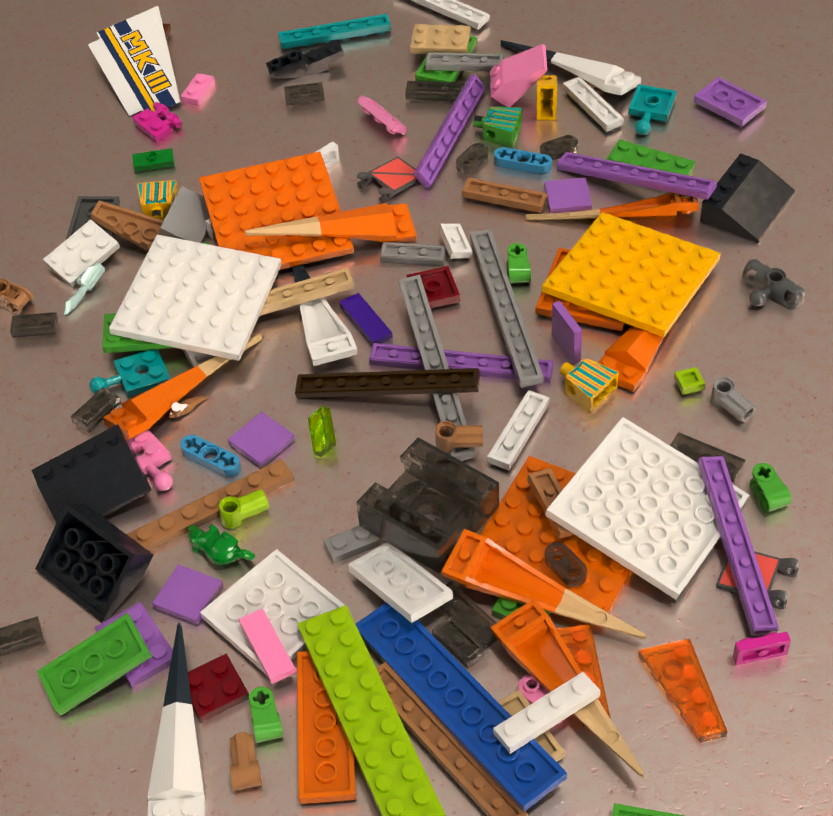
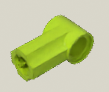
(234, 509)

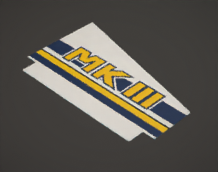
(137, 62)

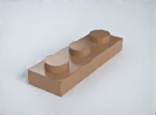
(546, 490)

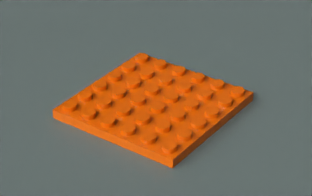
(271, 196)
(525, 532)

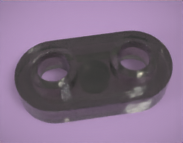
(557, 147)
(472, 158)
(567, 565)

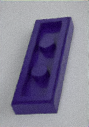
(366, 319)

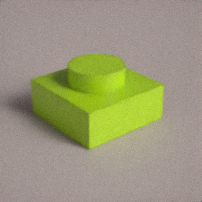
(689, 380)

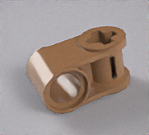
(14, 296)

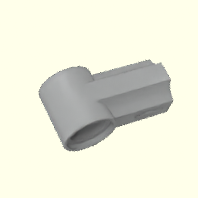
(726, 396)

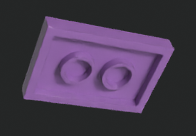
(730, 101)
(154, 639)

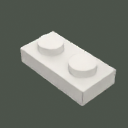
(455, 241)

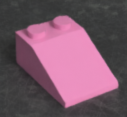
(517, 74)

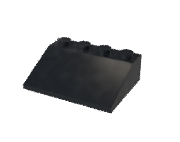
(746, 199)
(94, 473)
(92, 560)

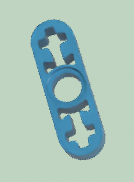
(509, 159)
(215, 464)

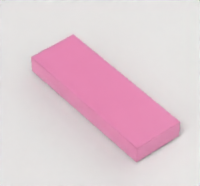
(267, 646)

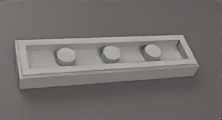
(462, 61)

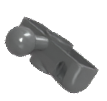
(771, 283)

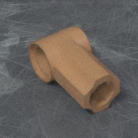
(459, 436)
(244, 768)

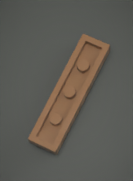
(504, 195)

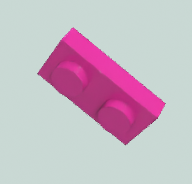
(761, 648)

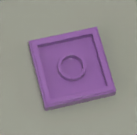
(568, 195)
(566, 332)
(261, 439)
(187, 594)

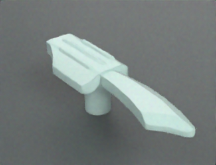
(88, 281)

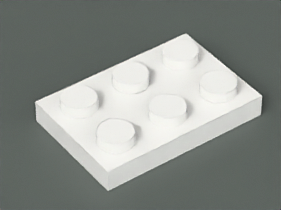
(79, 251)

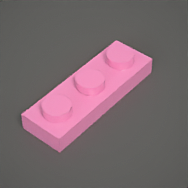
(382, 116)

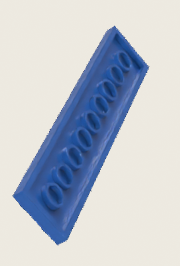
(460, 705)

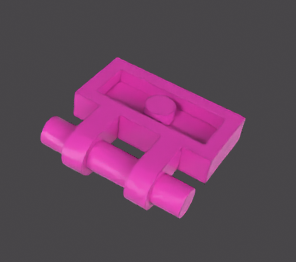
(151, 122)

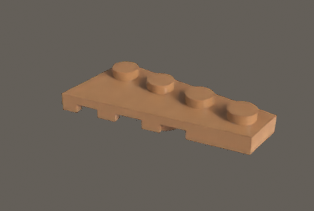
(127, 223)

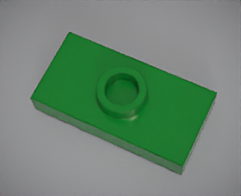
(153, 160)

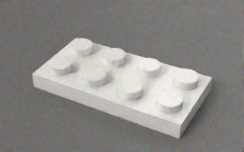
(400, 582)

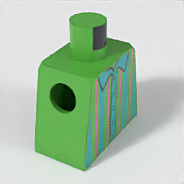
(500, 125)

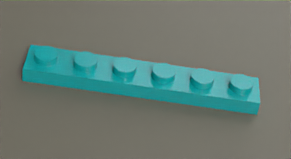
(334, 31)

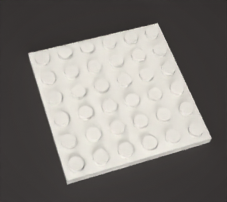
(196, 297)
(642, 507)

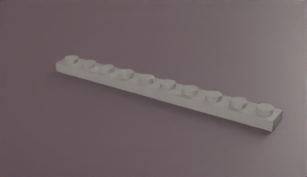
(506, 309)
(432, 354)

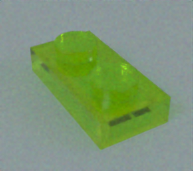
(322, 431)

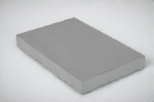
(186, 217)

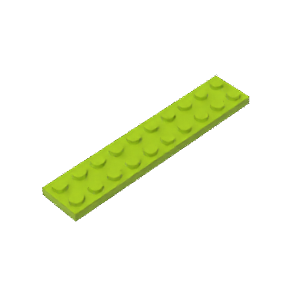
(368, 716)

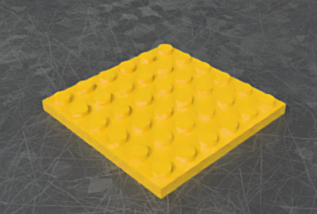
(631, 273)

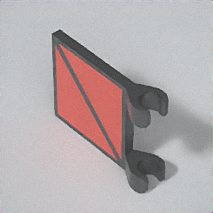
(392, 176)
(769, 568)

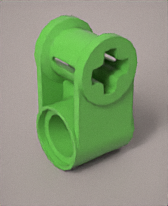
(517, 264)
(769, 488)
(264, 717)

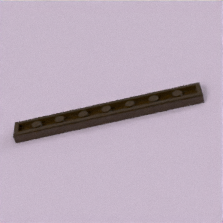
(388, 383)

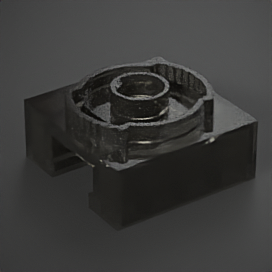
(434, 486)

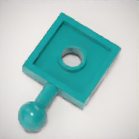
(641, 106)
(128, 375)

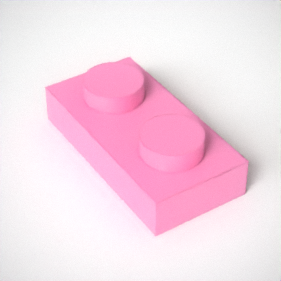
(197, 89)

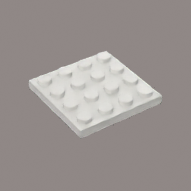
(282, 592)

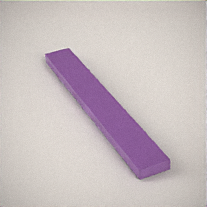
(449, 131)
(637, 175)
(488, 364)
(738, 546)

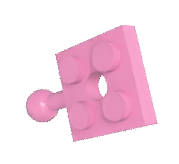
(153, 456)

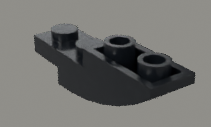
(299, 65)

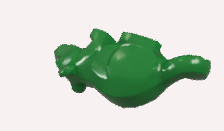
(218, 547)

